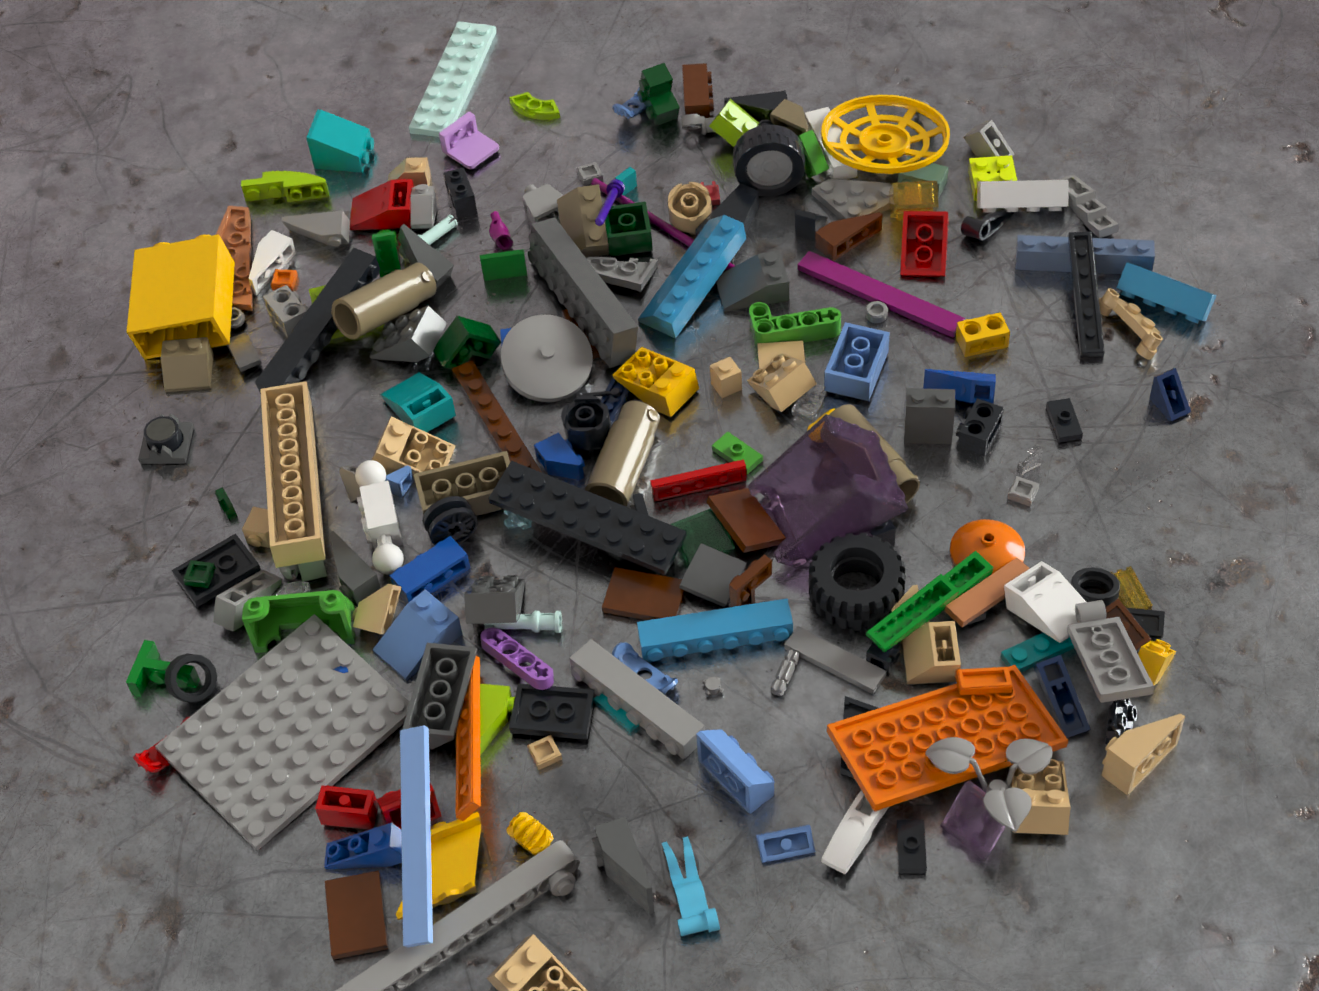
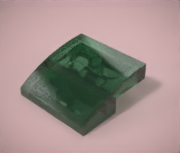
(703, 529)

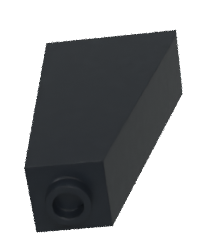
(739, 205)

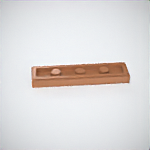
(984, 594)

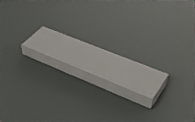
(836, 660)

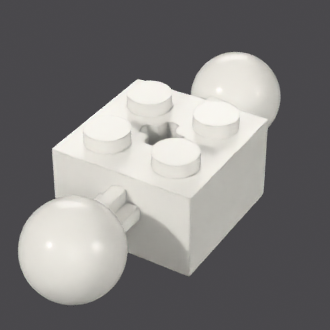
(379, 517)

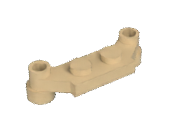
(1135, 320)

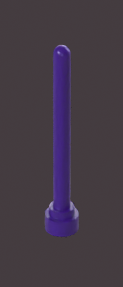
(614, 190)

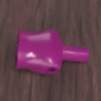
(499, 232)

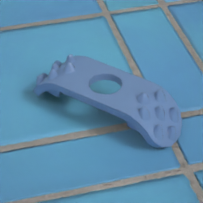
(627, 111)
(627, 655)

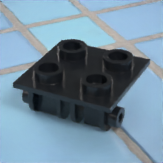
(1120, 718)

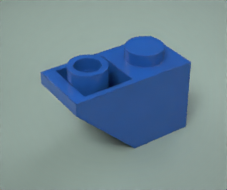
(558, 458)

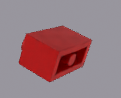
(347, 807)

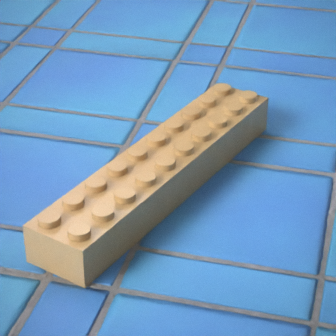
(291, 475)

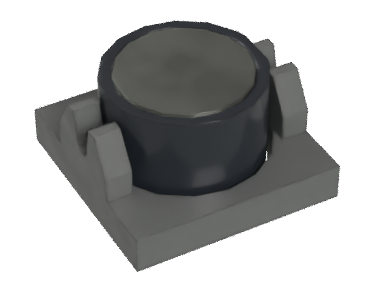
(167, 441)

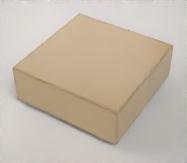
(544, 752)

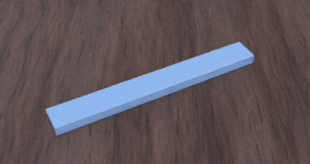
(416, 837)

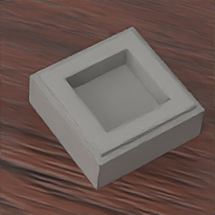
(589, 172)
(1023, 491)

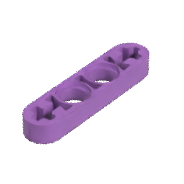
(521, 655)

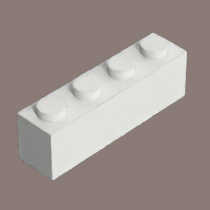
(836, 169)
(1024, 193)

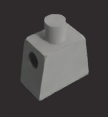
(541, 203)

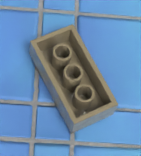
(467, 479)

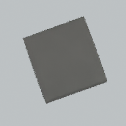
(711, 574)

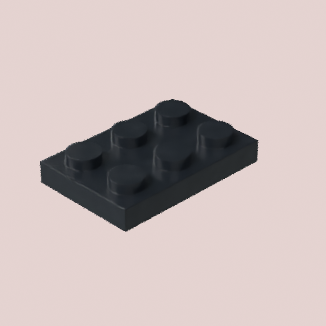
(232, 566)
(552, 711)

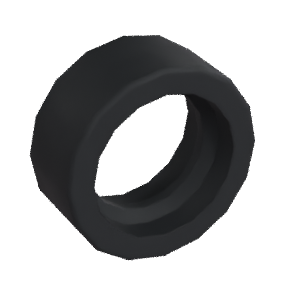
(1097, 578)
(210, 679)

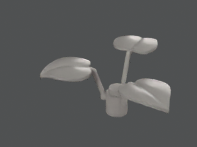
(1002, 802)

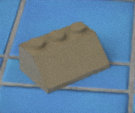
(577, 217)

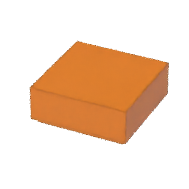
(284, 277)

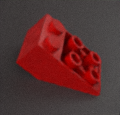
(383, 206)

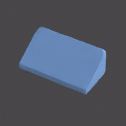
(785, 843)

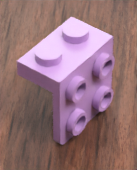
(466, 143)

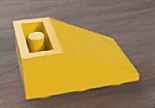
(658, 380)

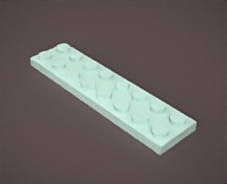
(452, 78)

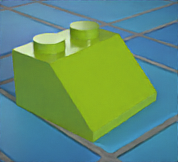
(732, 122)

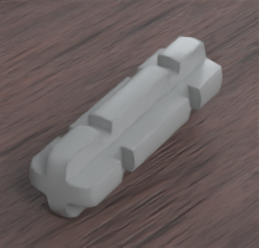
(784, 672)

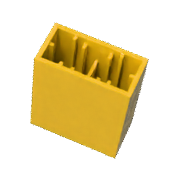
(181, 294)

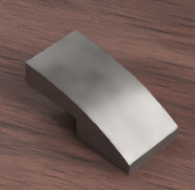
(243, 352)

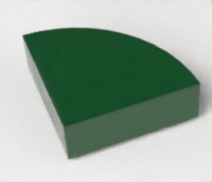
(225, 504)

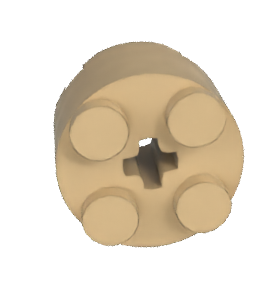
(689, 206)

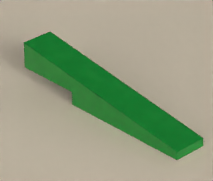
(929, 601)

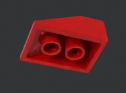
(924, 243)

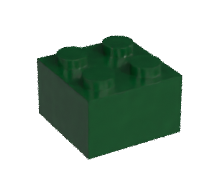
(628, 229)

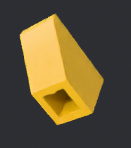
(1156, 658)

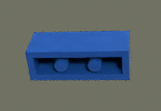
(431, 569)

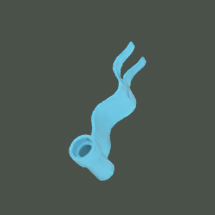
(690, 893)

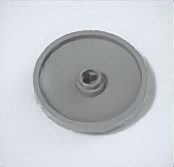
(546, 358)

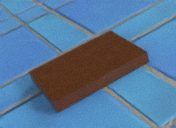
(745, 520)
(642, 595)
(356, 915)

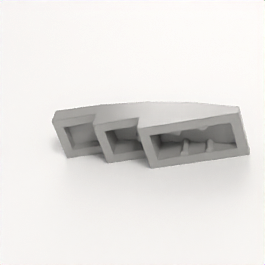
(1088, 209)

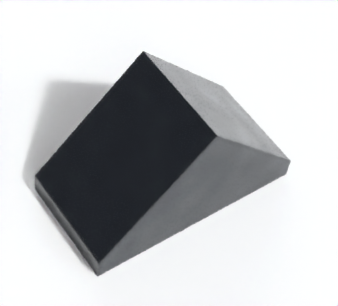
(808, 224)

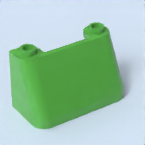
(269, 615)

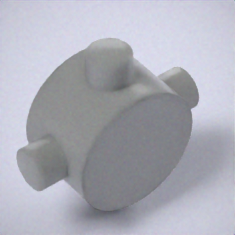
(712, 686)

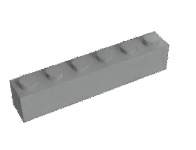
(637, 697)

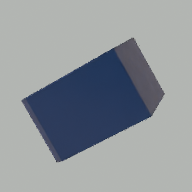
(1169, 395)

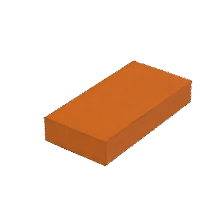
(983, 681)

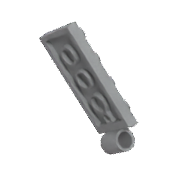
(1108, 654)

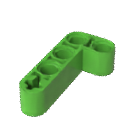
(799, 326)

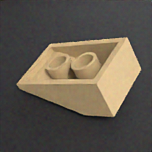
(1140, 751)

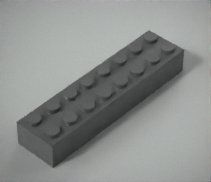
(582, 292)

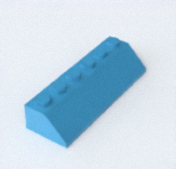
(694, 275)

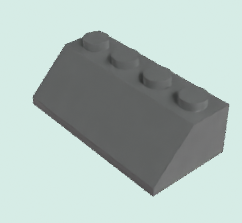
(440, 691)

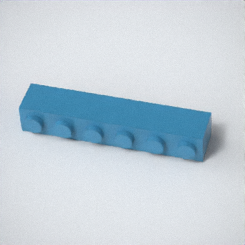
(715, 629)

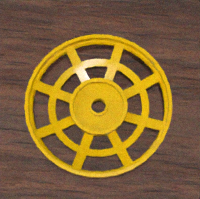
(885, 140)

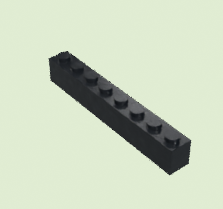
(317, 324)

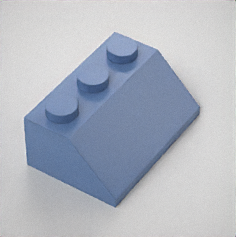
(734, 769)

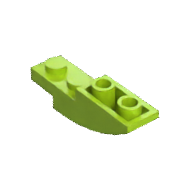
(288, 184)

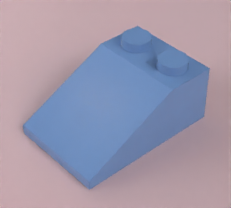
(419, 623)

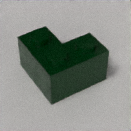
(657, 94)
(465, 339)

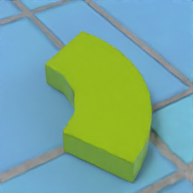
(534, 108)

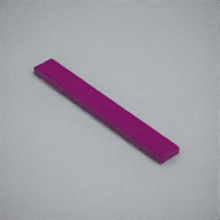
(874, 290)

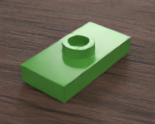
(734, 449)

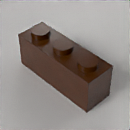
(697, 89)

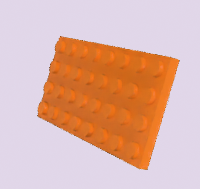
(890, 743)

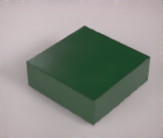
(199, 574)

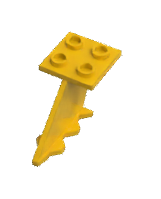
(453, 860)

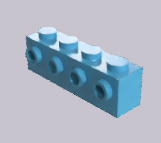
(1166, 292)

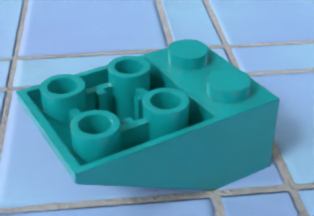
(420, 402)

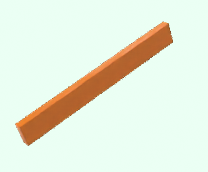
(468, 749)

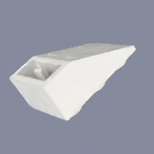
(1043, 600)

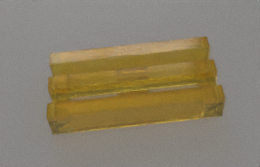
(1122, 575)

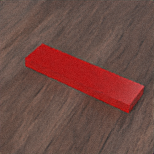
(698, 480)

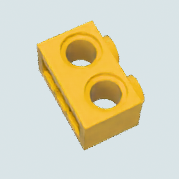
(982, 334)

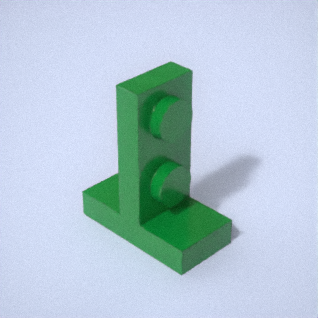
(386, 251)
(148, 668)

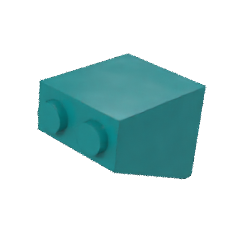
(338, 143)

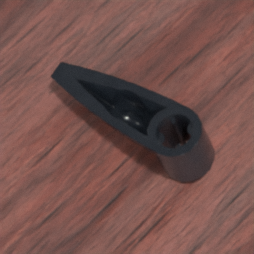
(986, 225)

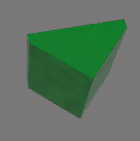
(503, 265)

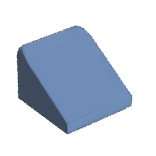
(400, 481)

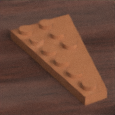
(236, 235)

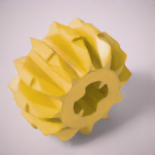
(529, 833)

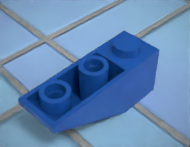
(967, 385)
(366, 849)

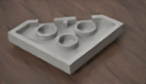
(852, 197)

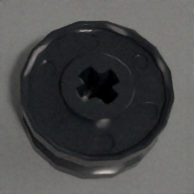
(451, 518)

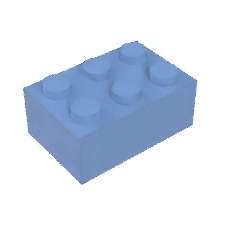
(856, 361)

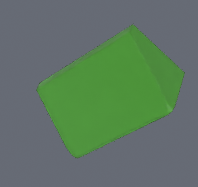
(814, 159)

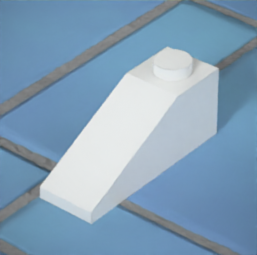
(272, 253)

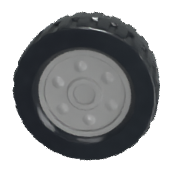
(769, 159)

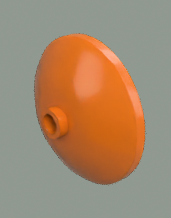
(1002, 548)

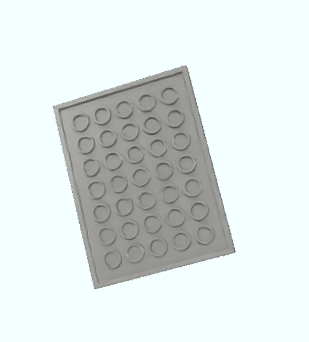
(285, 731)

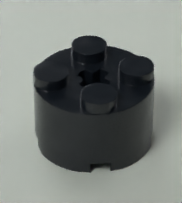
(586, 422)

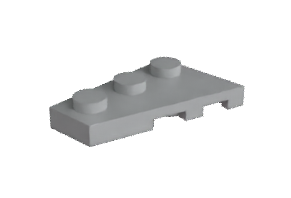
(625, 274)

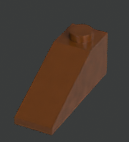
(846, 234)

